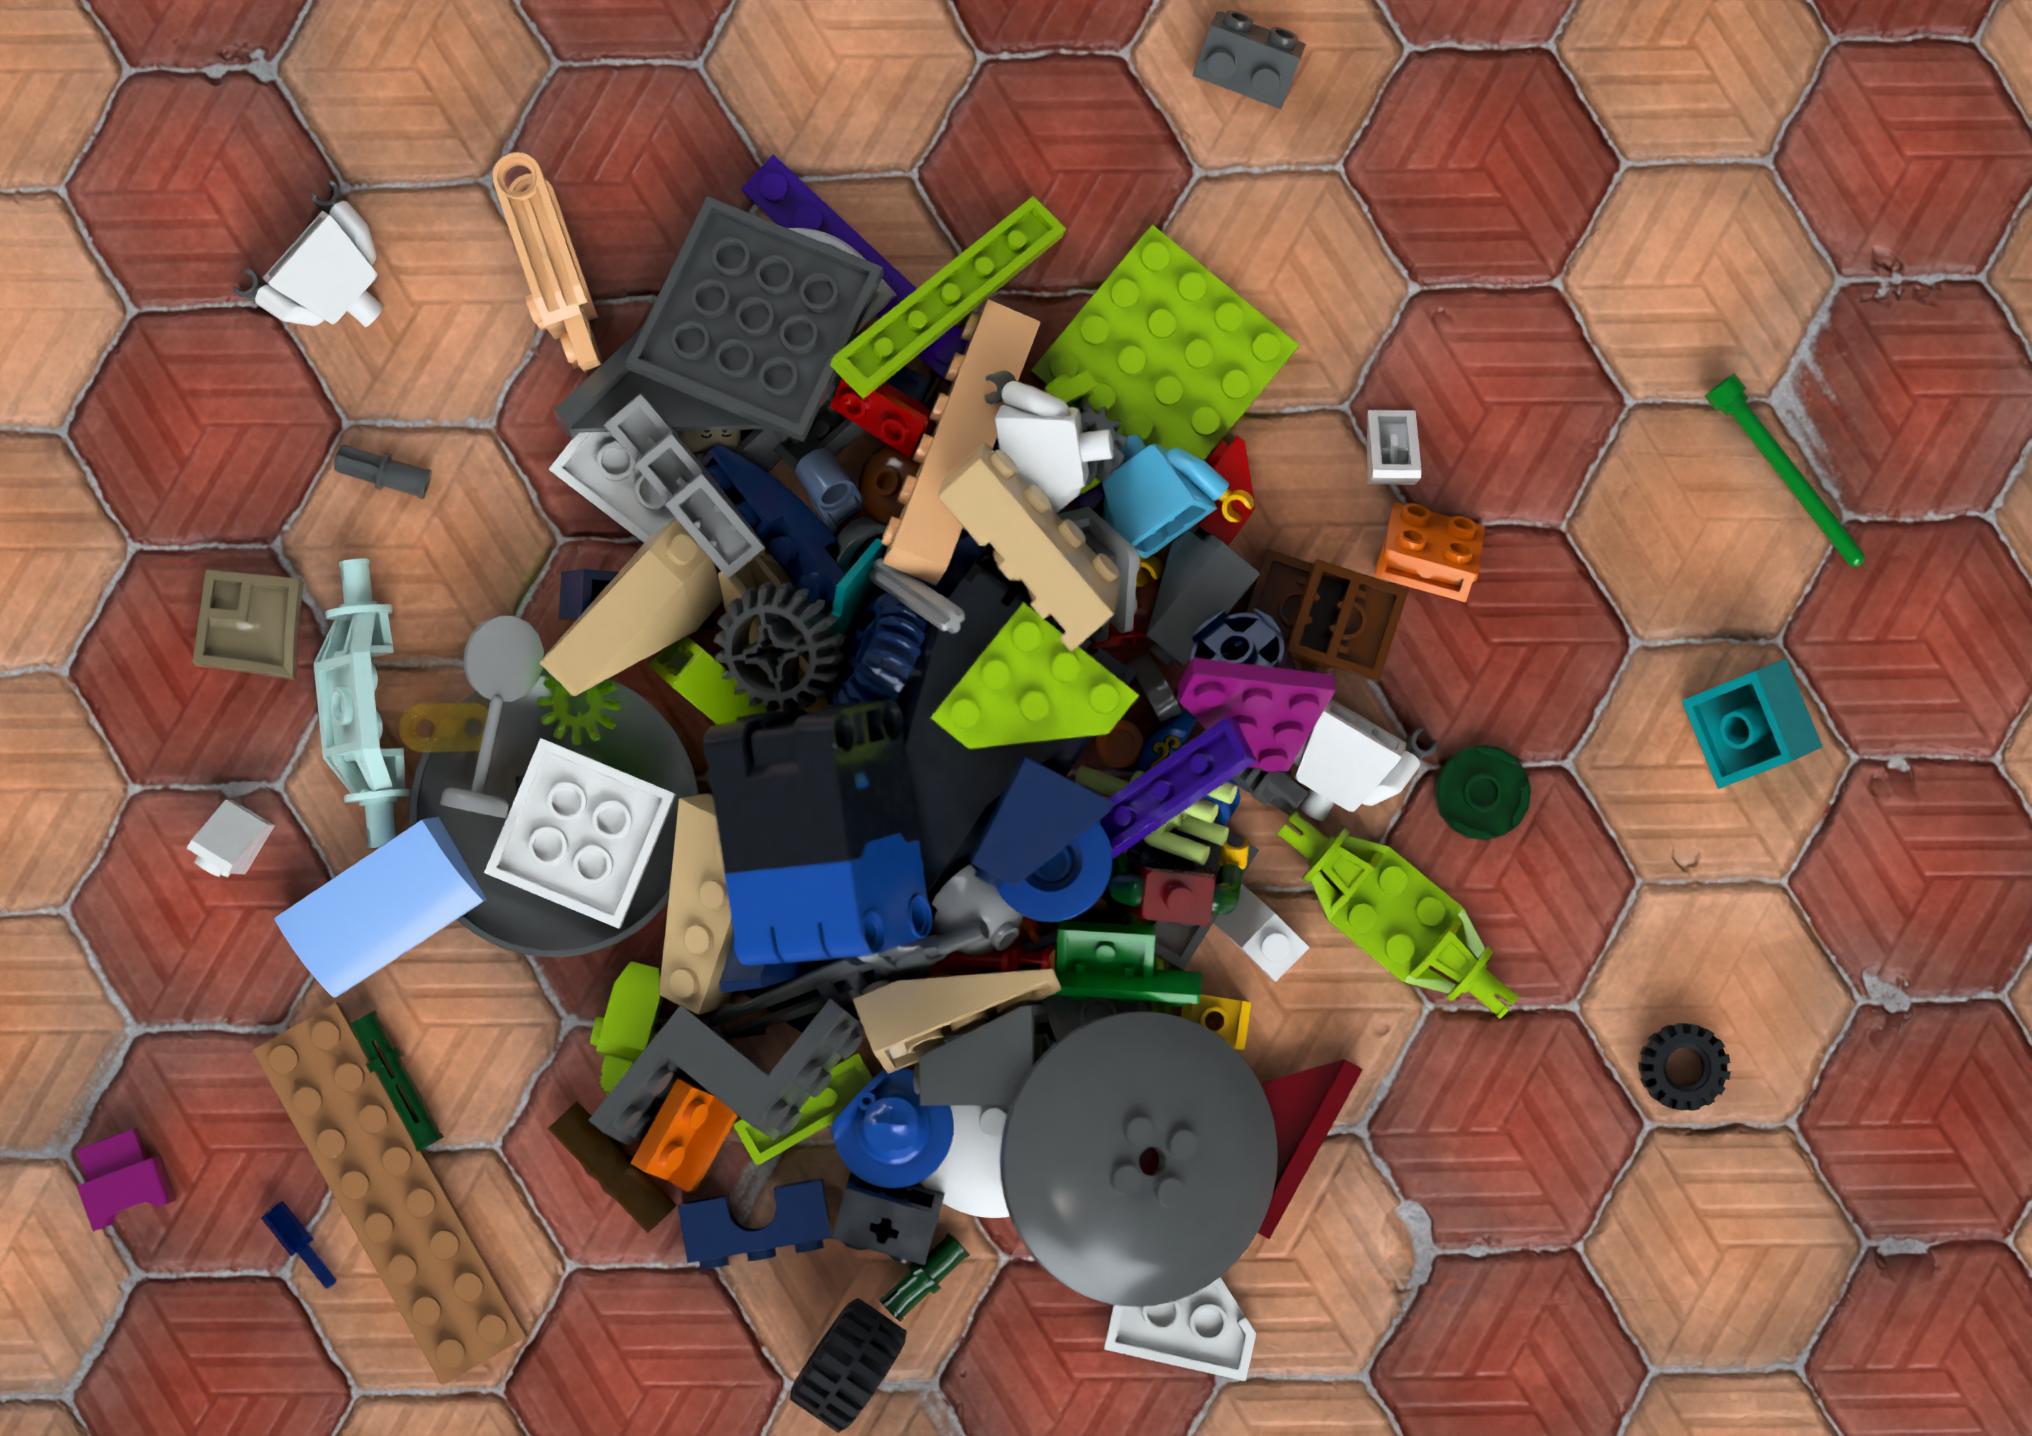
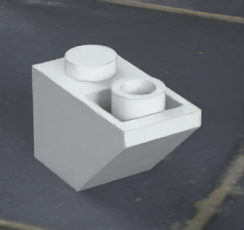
(230, 840)

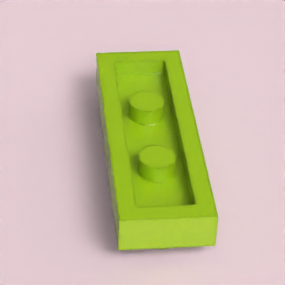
(846, 1082)

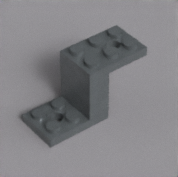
(759, 1098)

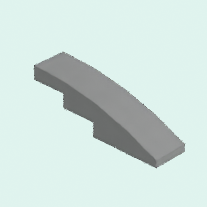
(685, 485)

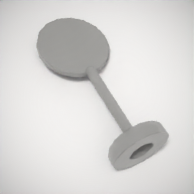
(501, 666)

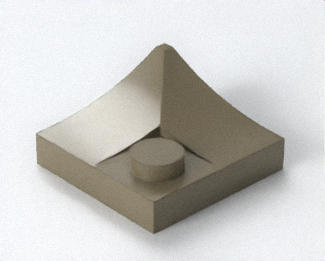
(249, 623)

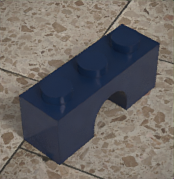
(714, 1233)

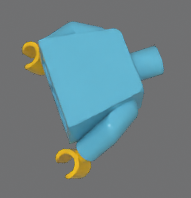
(1161, 496)

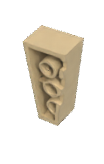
(697, 913)

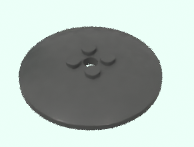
(637, 745)
(1078, 1144)

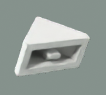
(1392, 448)

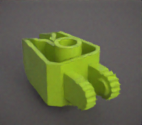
(628, 1022)

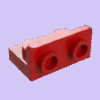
(886, 415)

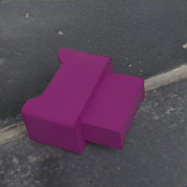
(121, 1177)

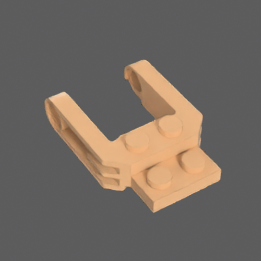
(549, 260)

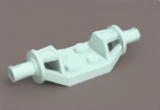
(348, 708)

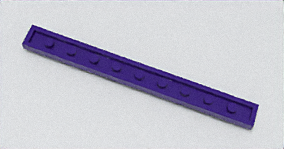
(795, 205)

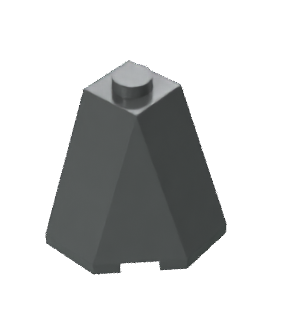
(1197, 583)
(985, 1062)

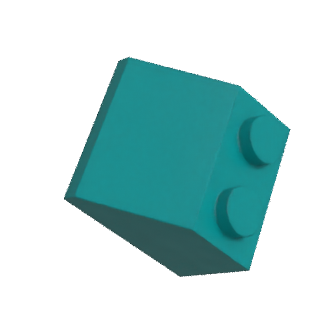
(1752, 723)

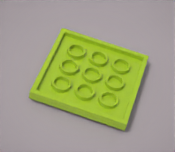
(1169, 349)

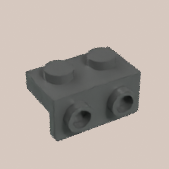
(1249, 58)

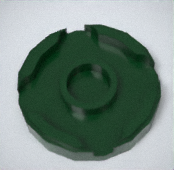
(1482, 792)

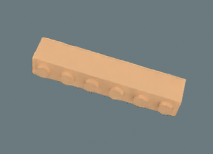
(927, 530)

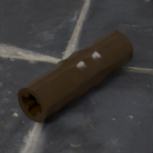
(612, 1167)

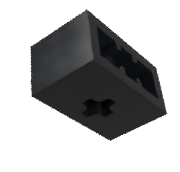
(912, 1213)

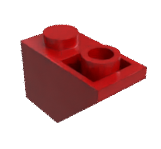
(1232, 465)

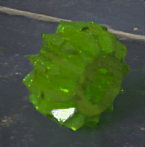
(587, 721)

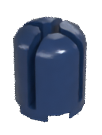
(1243, 640)

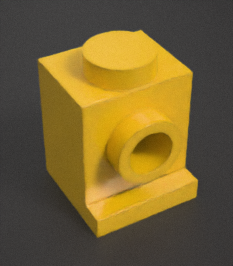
(1234, 1014)

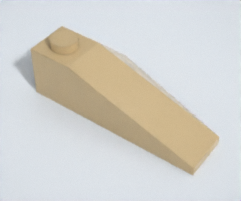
(646, 607)
(920, 1013)

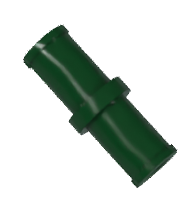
(924, 1278)

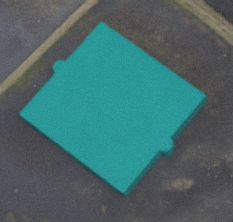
(855, 590)

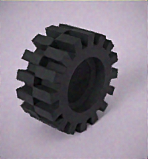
(1713, 1066)

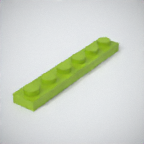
(947, 297)

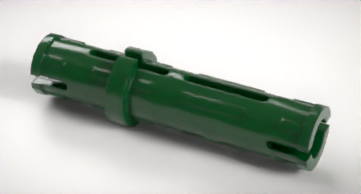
(369, 1029)

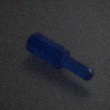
(296, 1240)

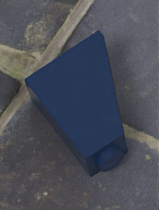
(1033, 822)

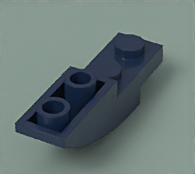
(781, 522)

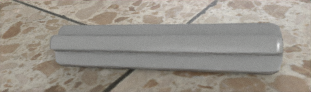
(917, 596)

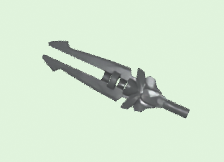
(900, 963)

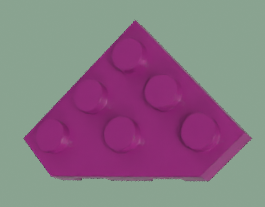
(1270, 704)

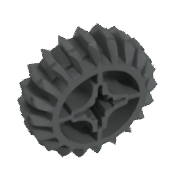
(780, 683)

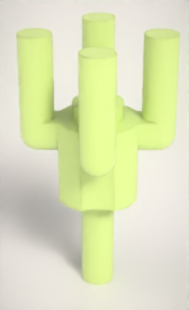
(1194, 820)

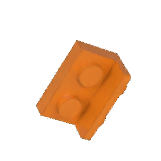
(685, 1136)

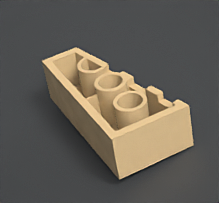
(1033, 543)

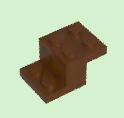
(1329, 613)

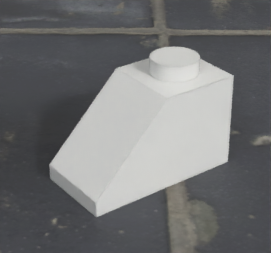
(1261, 935)

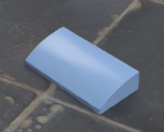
(381, 907)

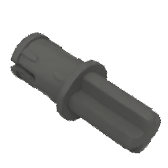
(382, 471)

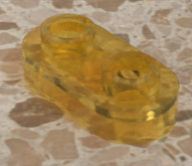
(449, 727)

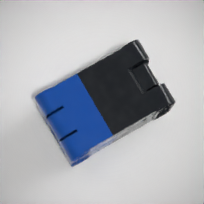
(818, 833)

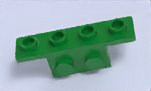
(1117, 964)

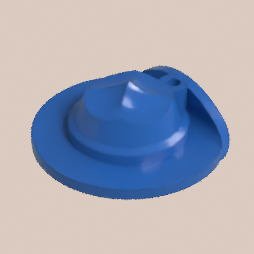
(1066, 882)
(890, 1136)

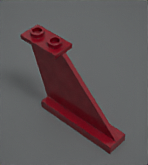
(1303, 1114)

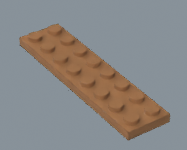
(390, 1194)

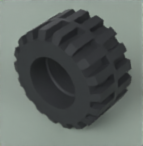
(848, 1365)

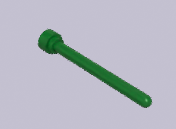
(1731, 400)

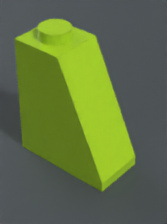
(699, 680)

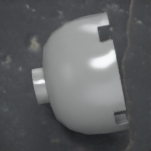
(969, 900)

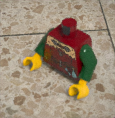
(1177, 890)

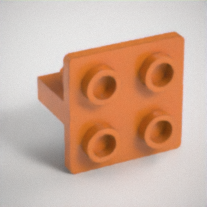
(1430, 551)

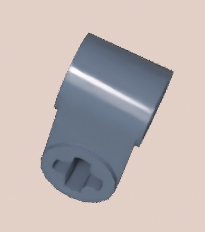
(829, 487)

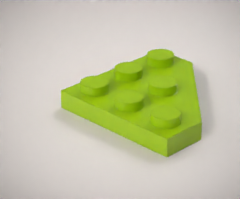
(1032, 690)

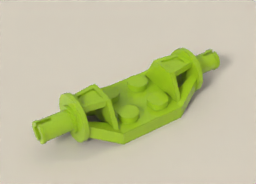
(1397, 915)

